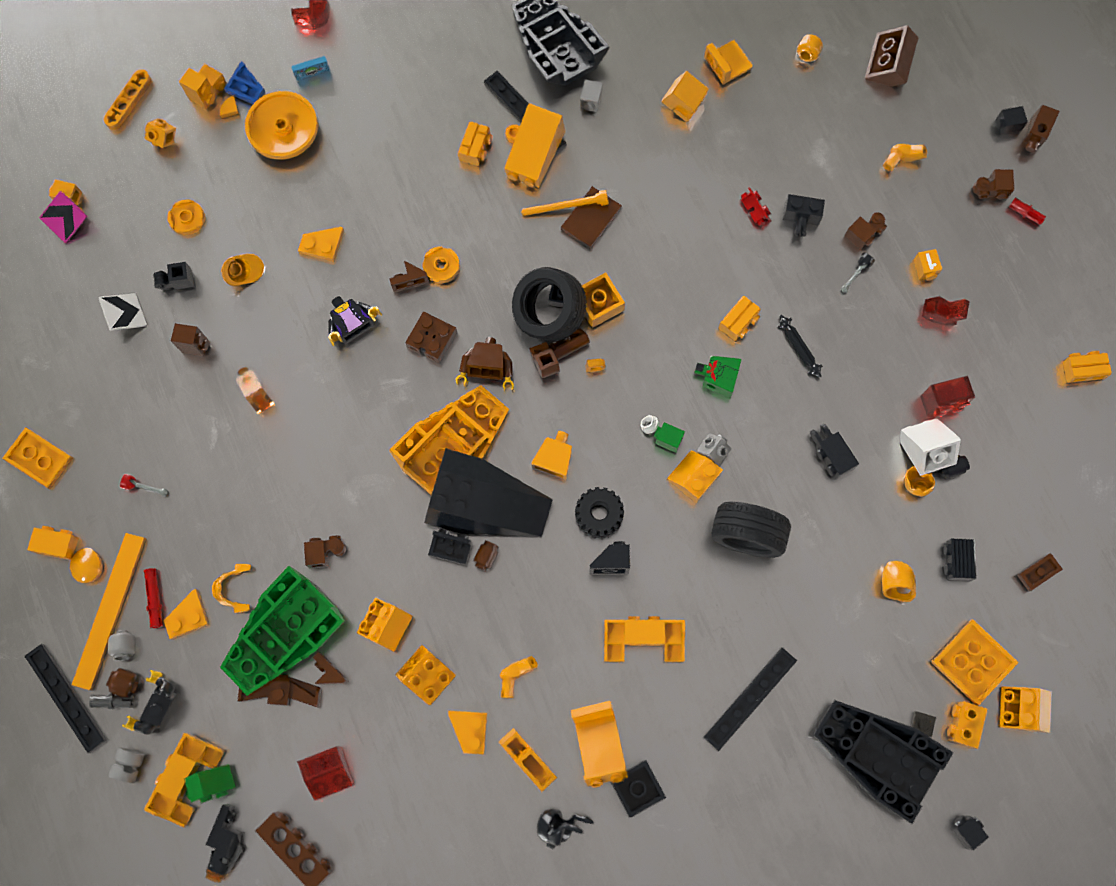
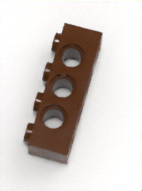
(269, 833)

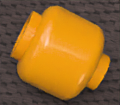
(809, 48)

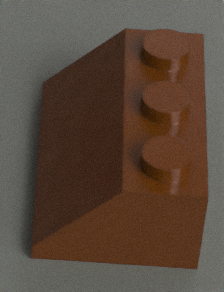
(892, 56)

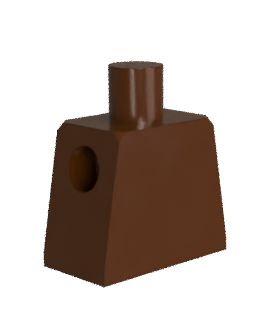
(1040, 127)

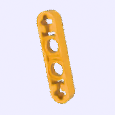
(131, 101)

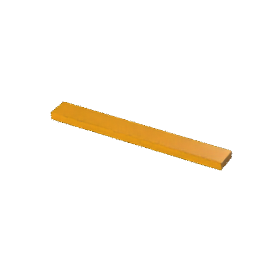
(108, 611)

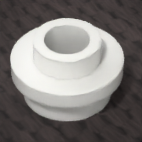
(649, 424)

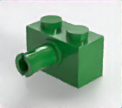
(209, 783)

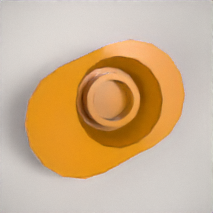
(242, 269)

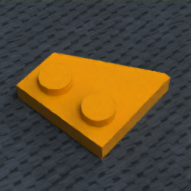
(321, 243)
(186, 616)
(470, 730)

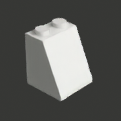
(930, 446)

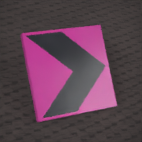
(63, 217)

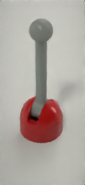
(129, 482)

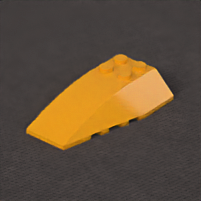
(460, 426)

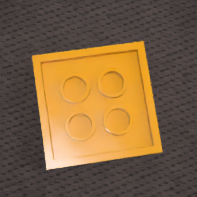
(974, 662)

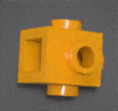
(160, 133)

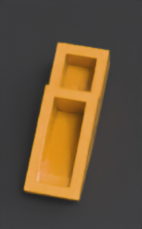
(527, 759)

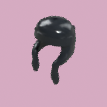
(555, 829)

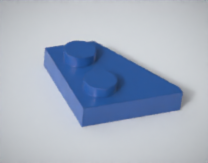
(244, 85)

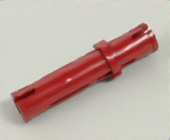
(152, 591)

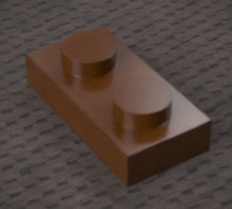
(1039, 572)

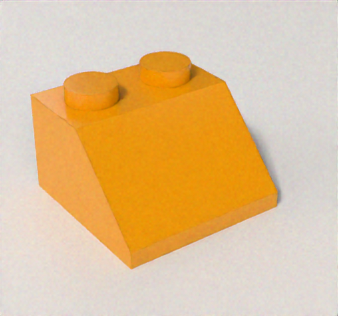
(695, 475)

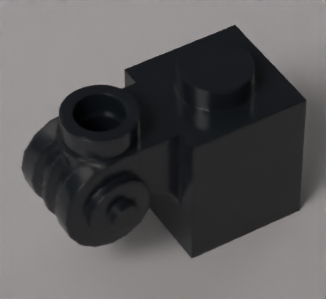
(178, 276)

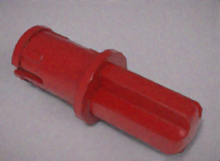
(1026, 211)

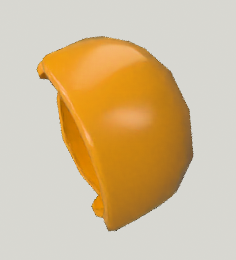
(918, 484)

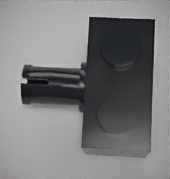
(803, 211)

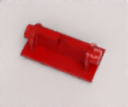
(753, 200)

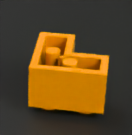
(203, 86)

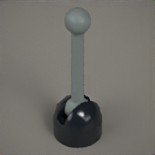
(865, 261)

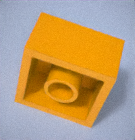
(602, 300)

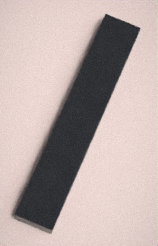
(511, 98)
(65, 698)
(750, 699)

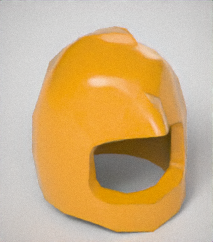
(898, 575)

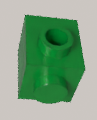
(669, 437)

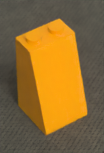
(534, 145)

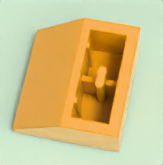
(384, 624)
(1025, 709)

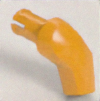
(906, 153)
(514, 671)

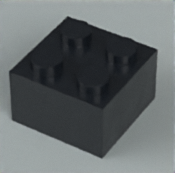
(639, 789)

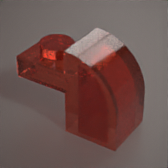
(316, 14)
(945, 312)

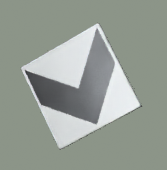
(122, 311)

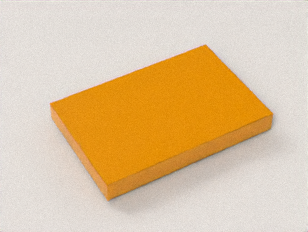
(37, 458)

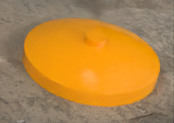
(281, 125)

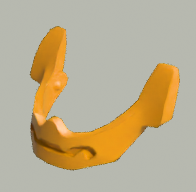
(216, 589)

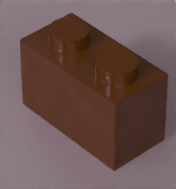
(189, 339)

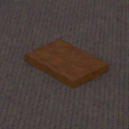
(590, 220)

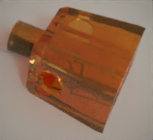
(252, 386)

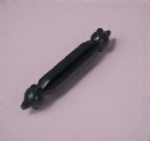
(800, 346)

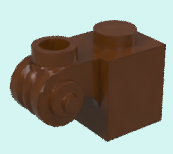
(998, 186)
(863, 232)
(317, 550)

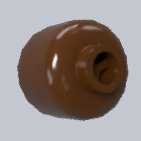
(122, 682)

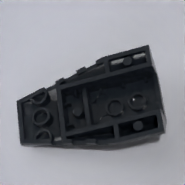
(558, 40)
(484, 499)

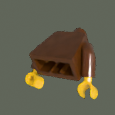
(486, 361)

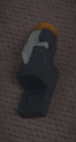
(226, 845)

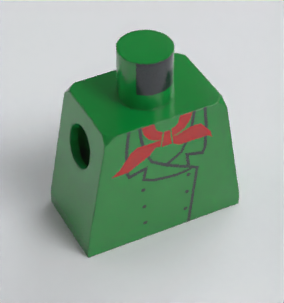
(720, 374)

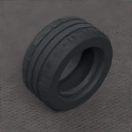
(525, 297)
(751, 529)

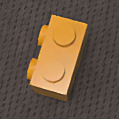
(967, 724)

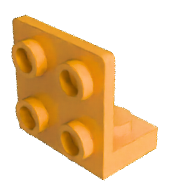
(727, 61)
(425, 675)

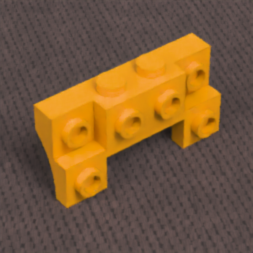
(644, 633)
(171, 786)

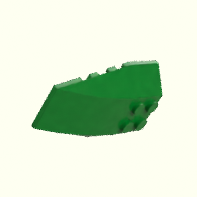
(281, 631)

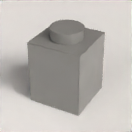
(591, 95)

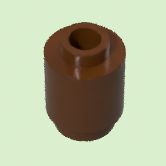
(486, 555)

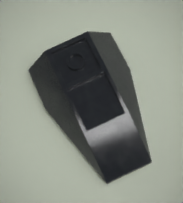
(883, 756)

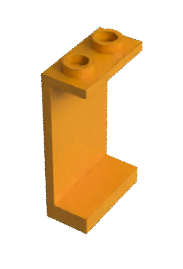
(599, 744)

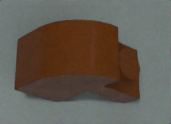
(544, 360)

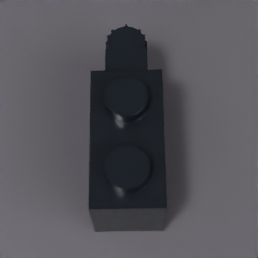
(834, 452)

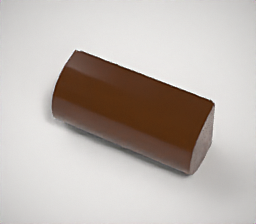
(572, 343)

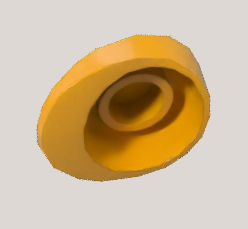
(86, 565)

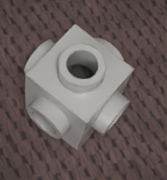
(714, 448)

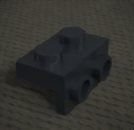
(450, 547)

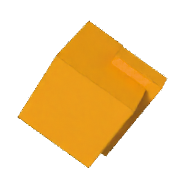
(685, 95)

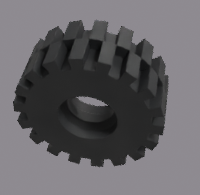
(595, 526)

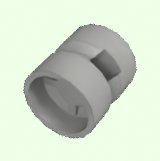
(131, 759)

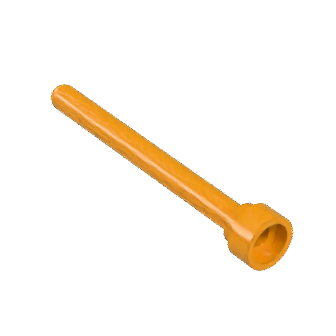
(600, 198)

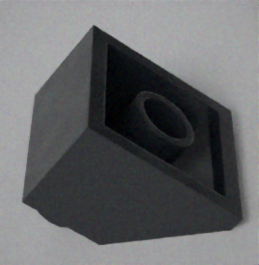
(612, 560)

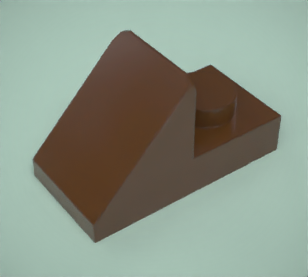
(414, 277)
(332, 675)

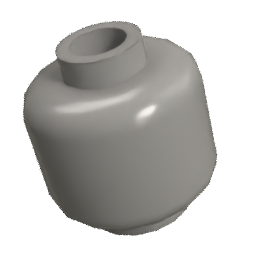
(121, 645)

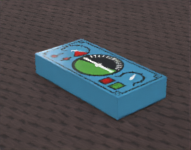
(310, 68)

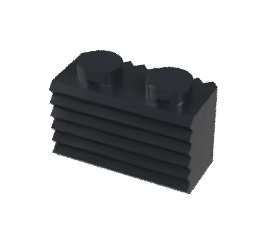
(960, 559)

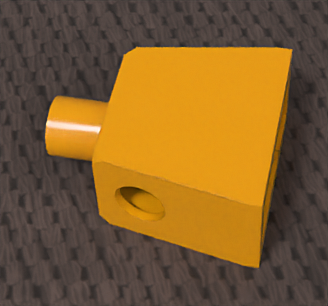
(554, 456)

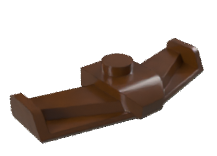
(282, 689)

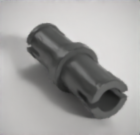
(111, 701)

